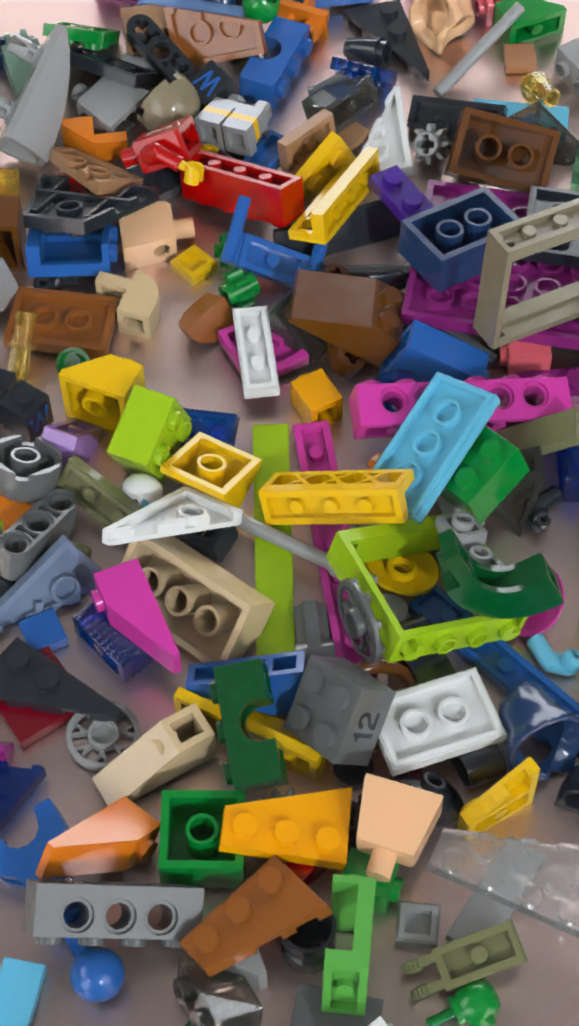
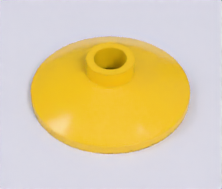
(406, 574)

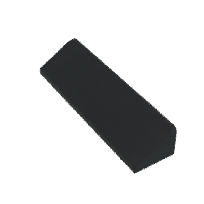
(365, 226)

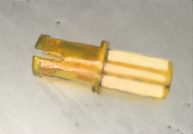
(22, 344)

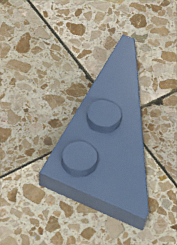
(53, 581)

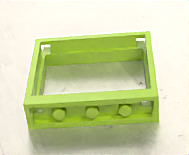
(385, 541)

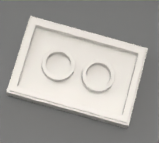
(439, 722)

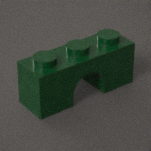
(239, 692)

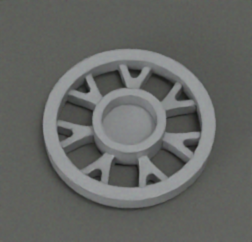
(101, 738)

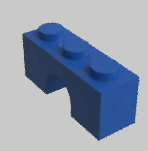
(270, 77)

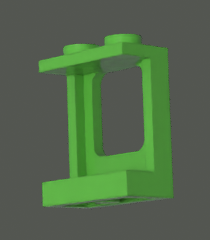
(345, 970)

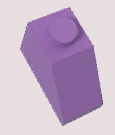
(74, 438)

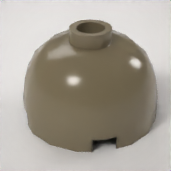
(170, 103)

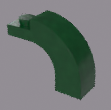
(497, 590)

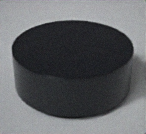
(351, 775)

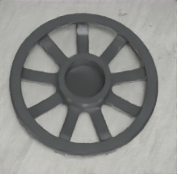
(359, 620)

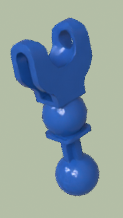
(96, 970)

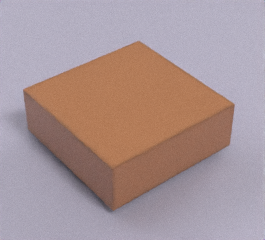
(519, 58)

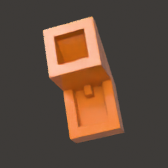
(80, 134)

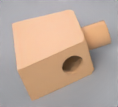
(152, 234)
(394, 824)

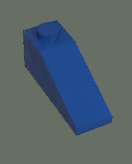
(284, 671)

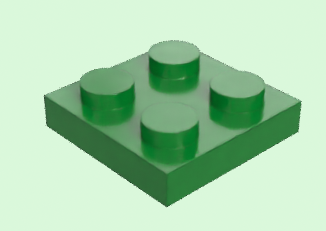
(90, 36)

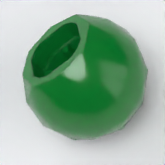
(261, 9)

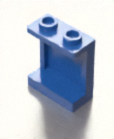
(71, 256)

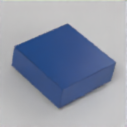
(43, 631)

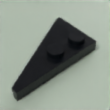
(391, 23)
(44, 686)

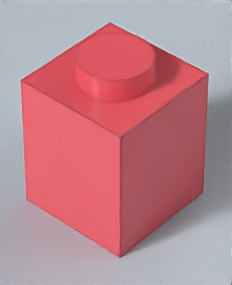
(524, 357)

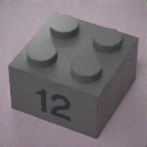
(339, 710)

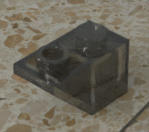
(217, 999)

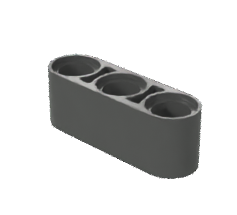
(36, 532)

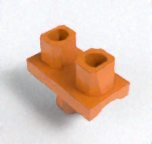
(307, 14)

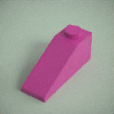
(134, 612)

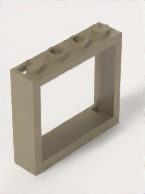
(513, 242)

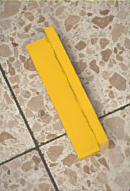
(337, 200)
(336, 497)
(298, 755)

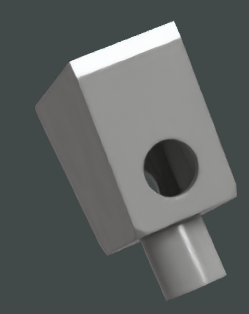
(110, 105)

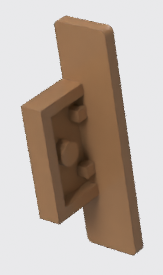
(302, 141)

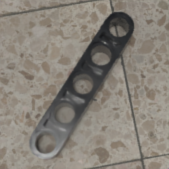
(473, 767)

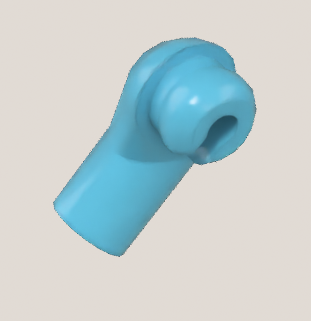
(553, 662)

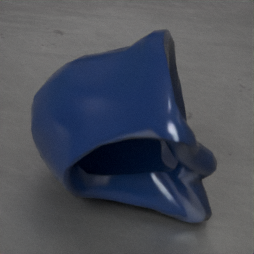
(533, 712)

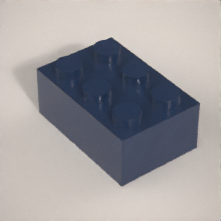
(450, 239)

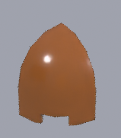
(206, 318)

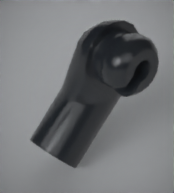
(55, 282)
(539, 516)

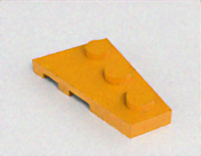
(294, 828)

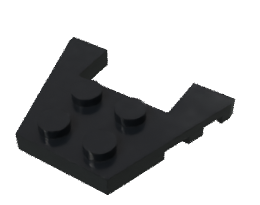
(81, 213)

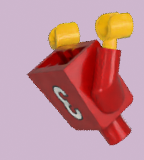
(171, 148)

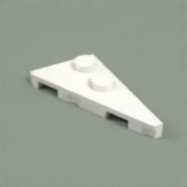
(391, 135)
(173, 515)

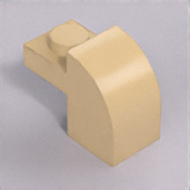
(139, 301)

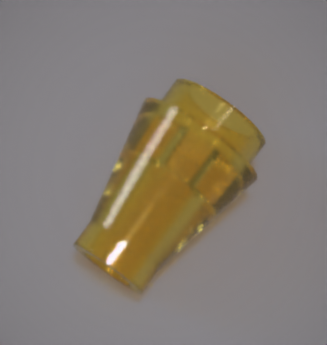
(538, 87)

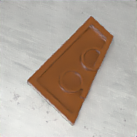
(256, 912)

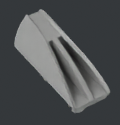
(39, 110)

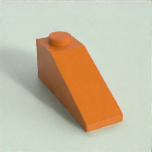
(102, 843)

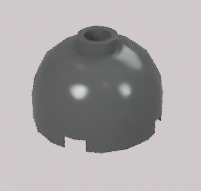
(28, 468)

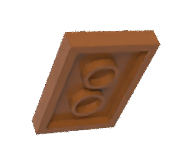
(67, 320)

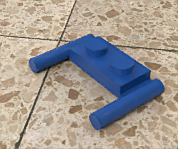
(265, 257)

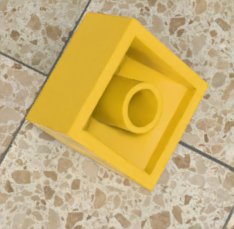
(100, 389)

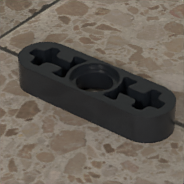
(157, 39)

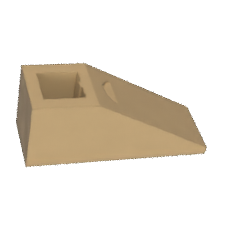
(158, 756)

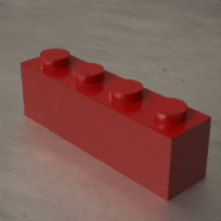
(273, 193)

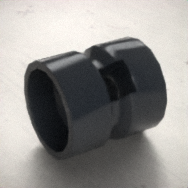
(306, 948)

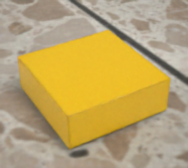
(193, 265)

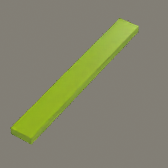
(273, 563)

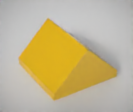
(213, 469)

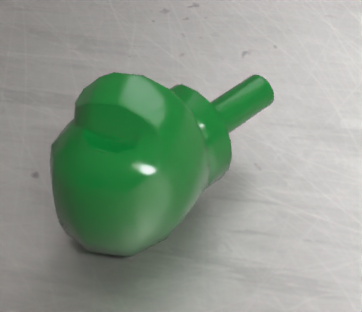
(471, 1003)

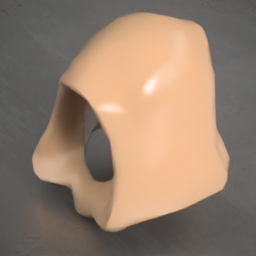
(440, 21)

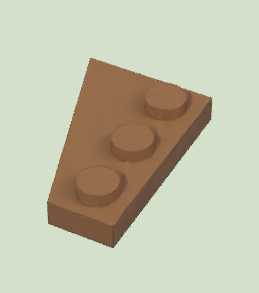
(92, 171)

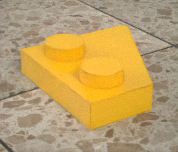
(324, 164)
(502, 799)

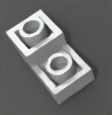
(470, 534)

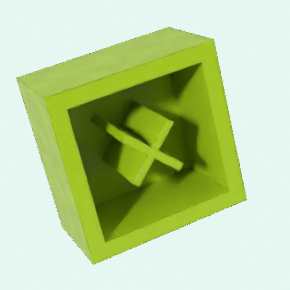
(149, 432)

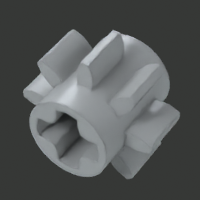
(421, 143)

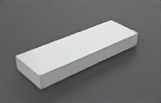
(255, 352)

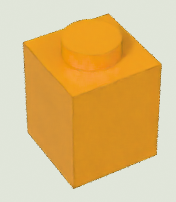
(316, 398)

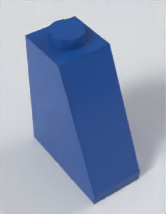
(431, 350)

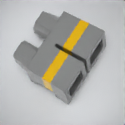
(233, 124)

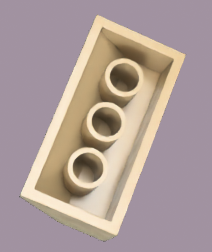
(201, 602)

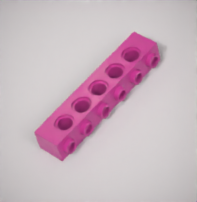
(373, 420)

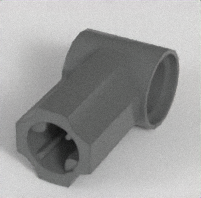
(312, 629)

